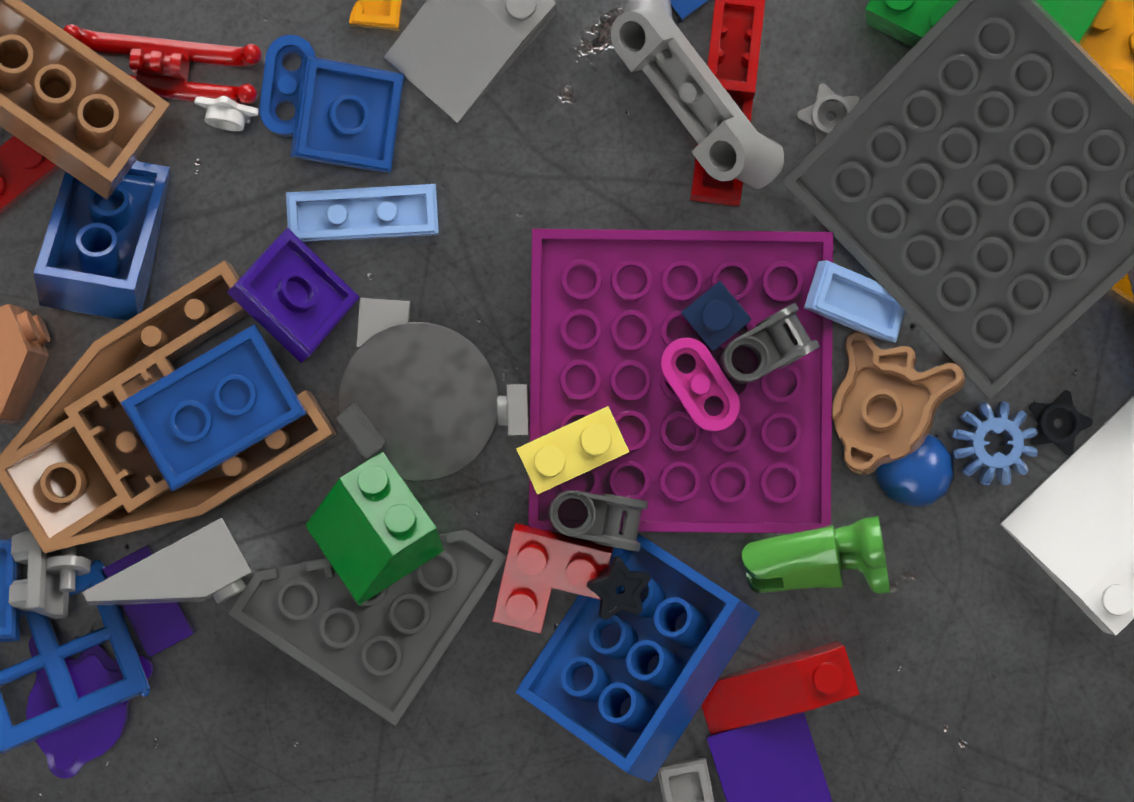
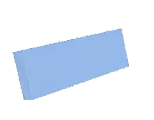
(363, 213)

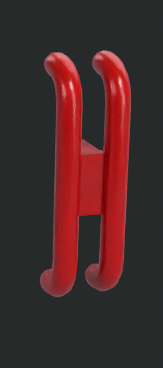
(164, 63)

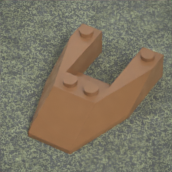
(82, 464)

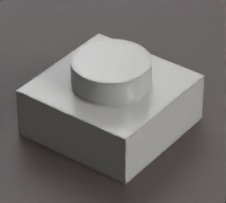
(514, 410)

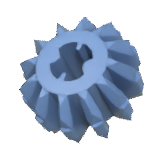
(994, 461)

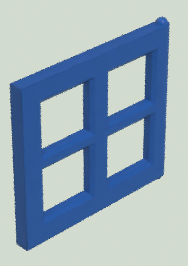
(52, 658)

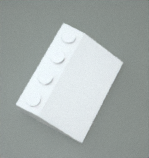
(1084, 523)

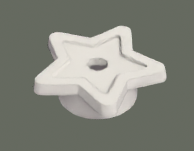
(226, 113)

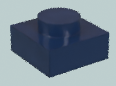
(716, 316)

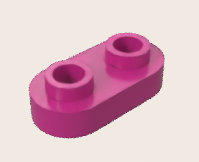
(703, 382)

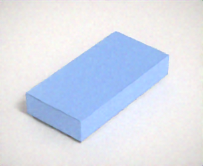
(854, 302)

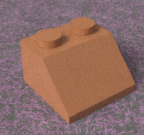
(21, 360)

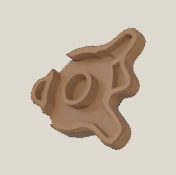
(886, 405)

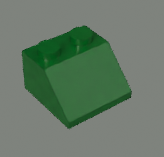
(373, 529)

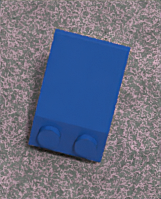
(100, 249)

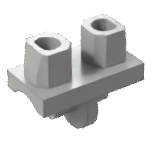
(48, 578)

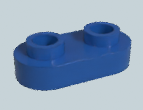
(281, 85)

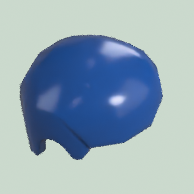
(920, 476)

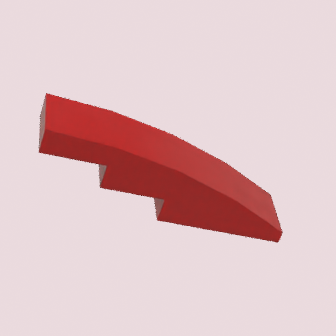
(734, 62)

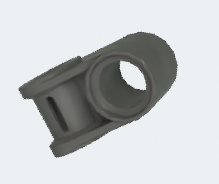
(774, 342)
(602, 518)

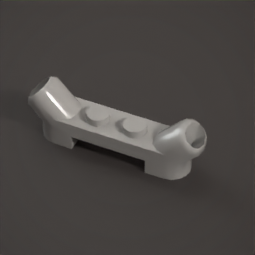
(726, 139)

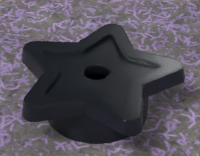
(1072, 422)
(610, 579)

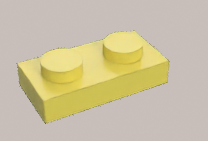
(572, 450)

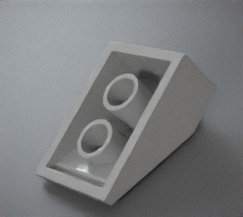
(464, 47)
(185, 571)

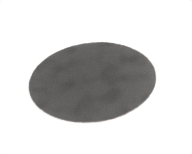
(425, 397)

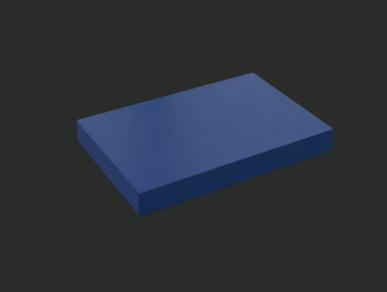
(213, 408)

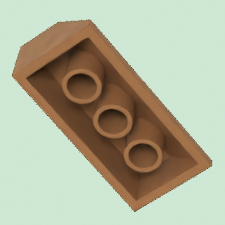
(71, 100)

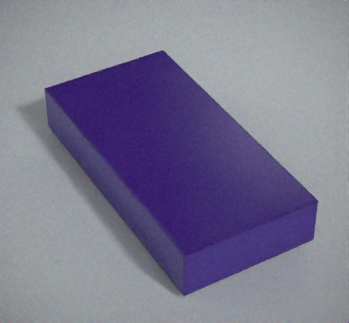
(156, 623)

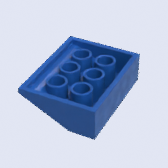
(642, 676)

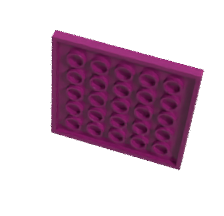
(598, 333)

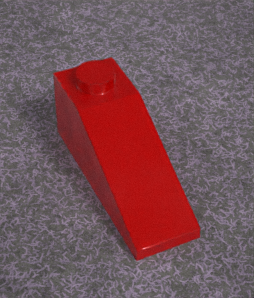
(780, 688)

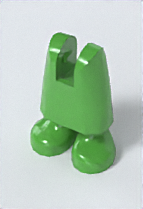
(817, 558)

